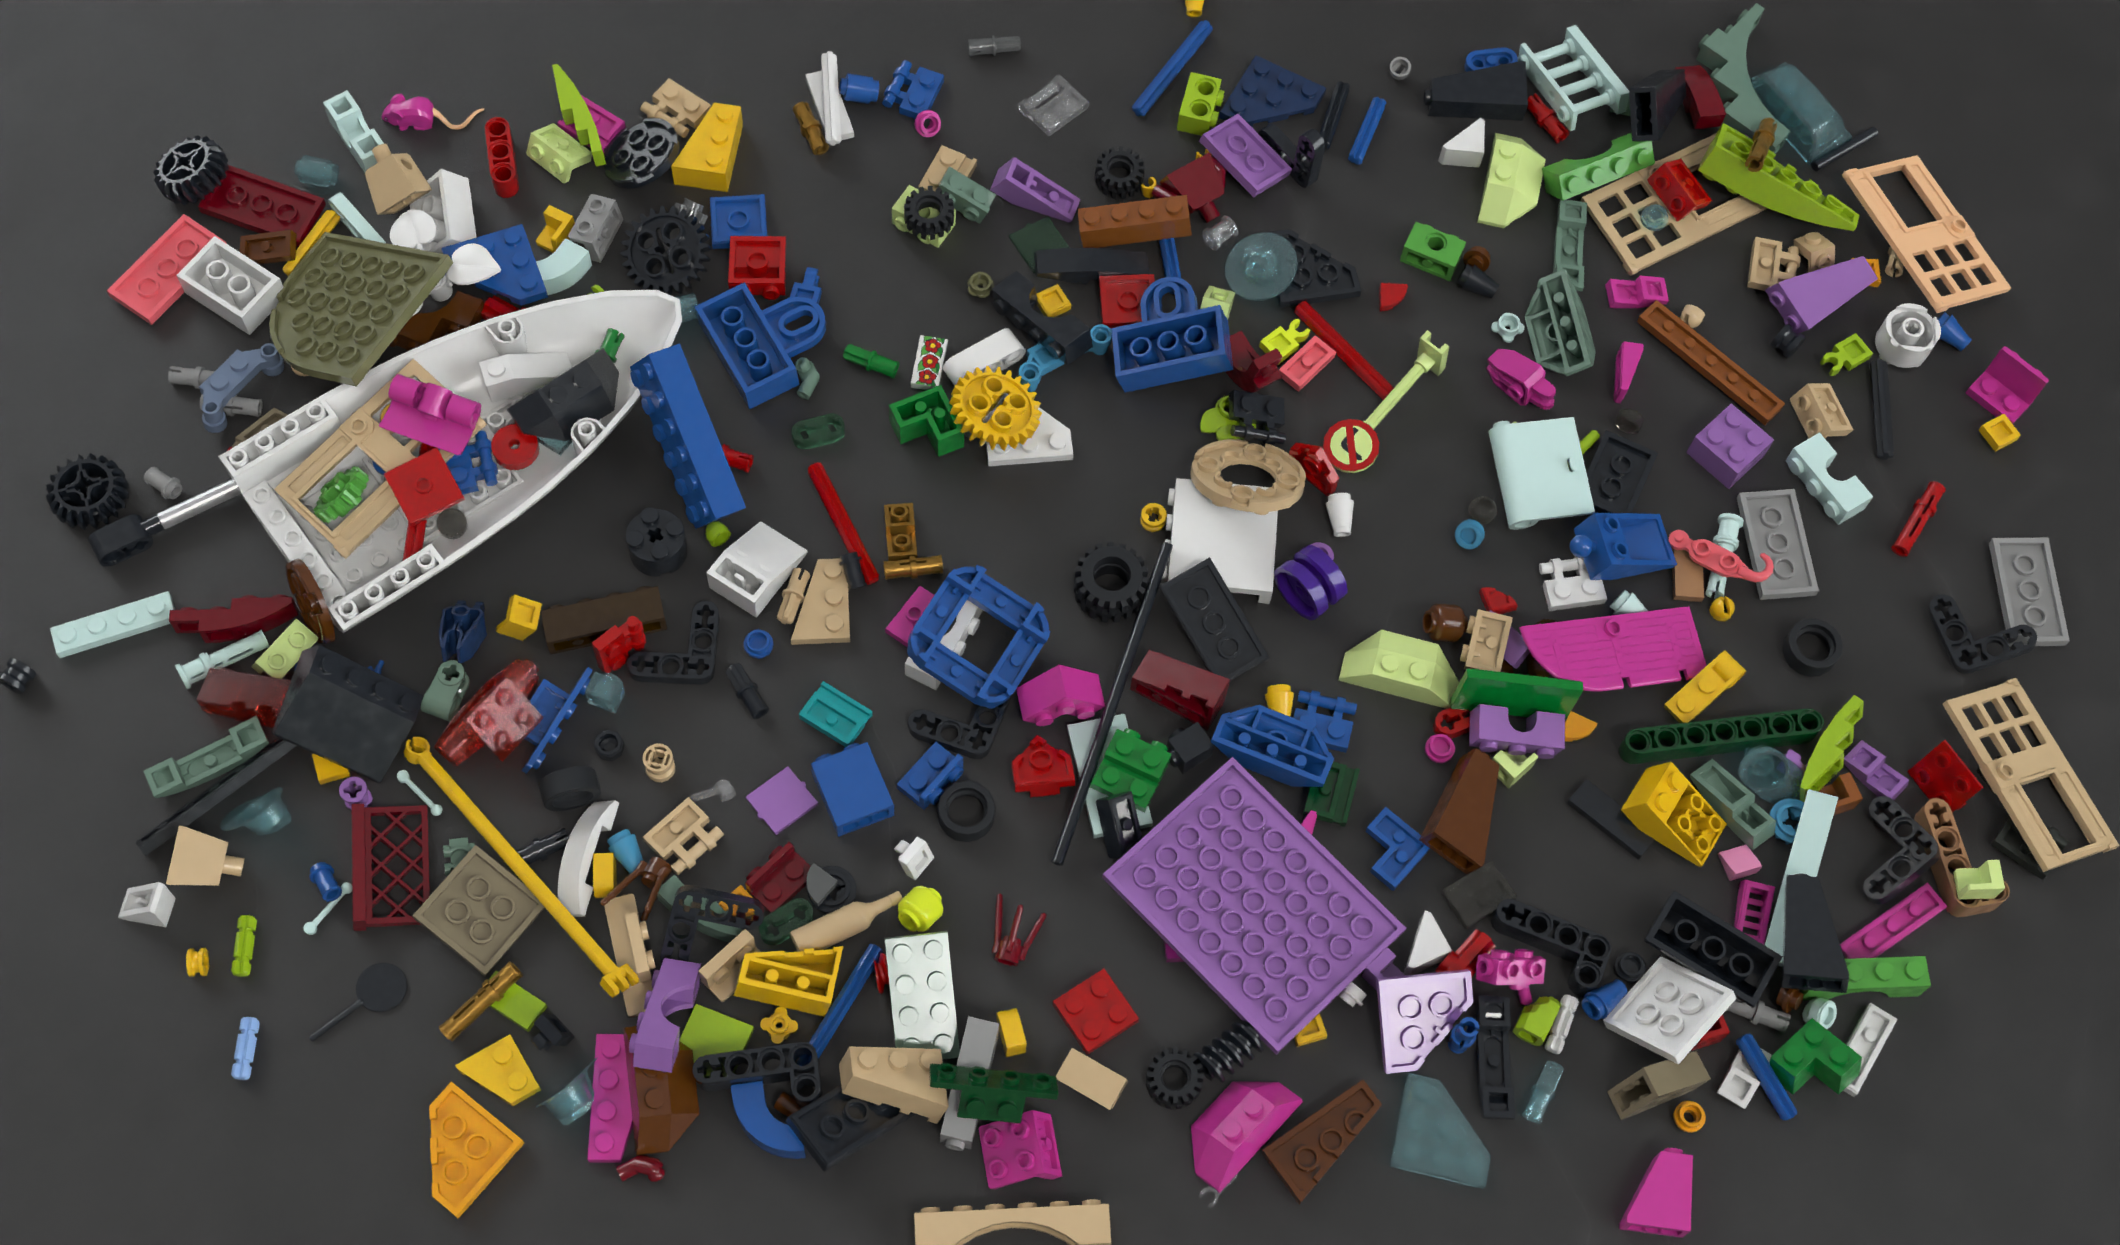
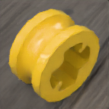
(1149, 509)
(197, 962)

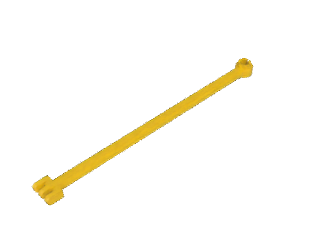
(614, 977)

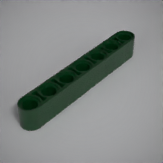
(1710, 744)

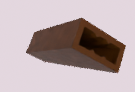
(1464, 813)

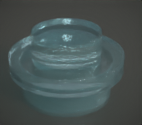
(1654, 217)

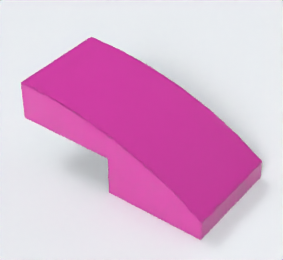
(1636, 293)

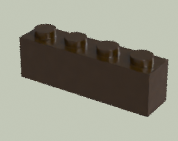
(584, 622)

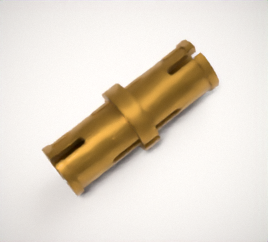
(810, 128)
(913, 567)

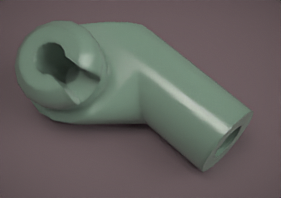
(809, 377)

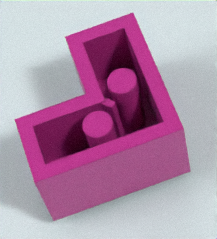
(1060, 693)

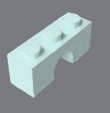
(351, 127)
(1839, 498)

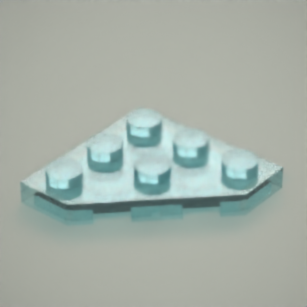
(1436, 1136)

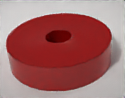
(514, 458)

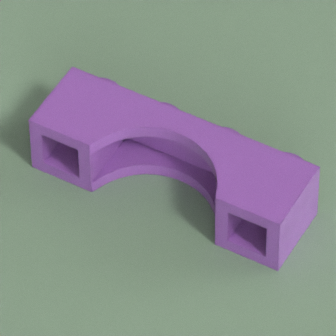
(657, 1038)

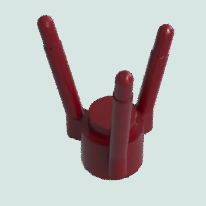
(1009, 949)

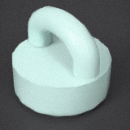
(1821, 1010)

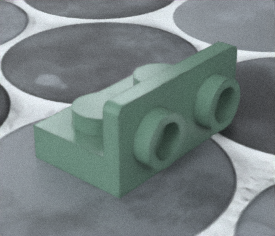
(967, 195)

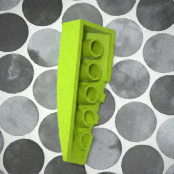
(1773, 185)

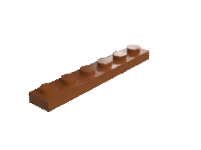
(1711, 362)

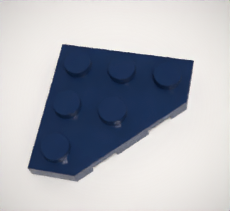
(1271, 94)

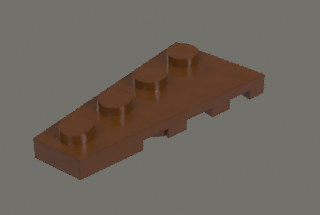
(1316, 1143)

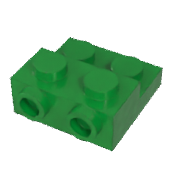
(1132, 766)

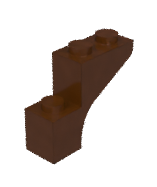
(424, 327)

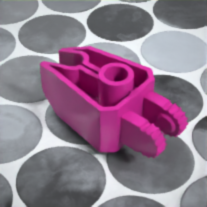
(1521, 378)

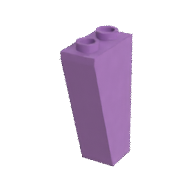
(1816, 294)

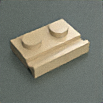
(943, 159)

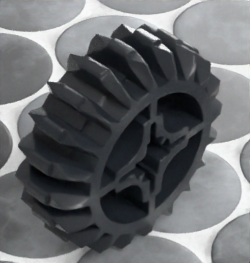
(191, 170)
(102, 495)

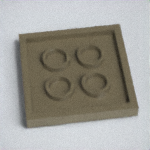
(479, 910)

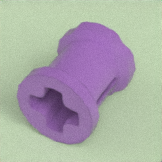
(347, 792)

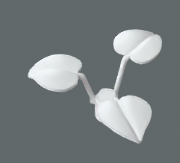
(470, 262)

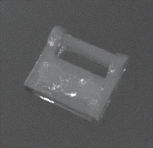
(1058, 110)

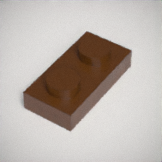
(269, 246)

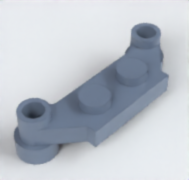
(232, 378)

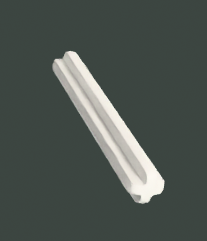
(831, 98)

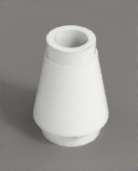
(1340, 513)

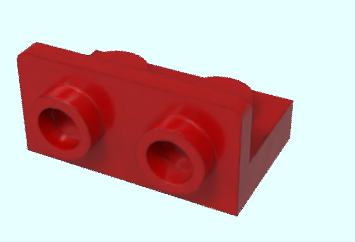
(1678, 189)

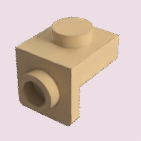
(1817, 250)

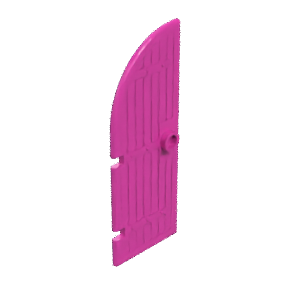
(1606, 649)

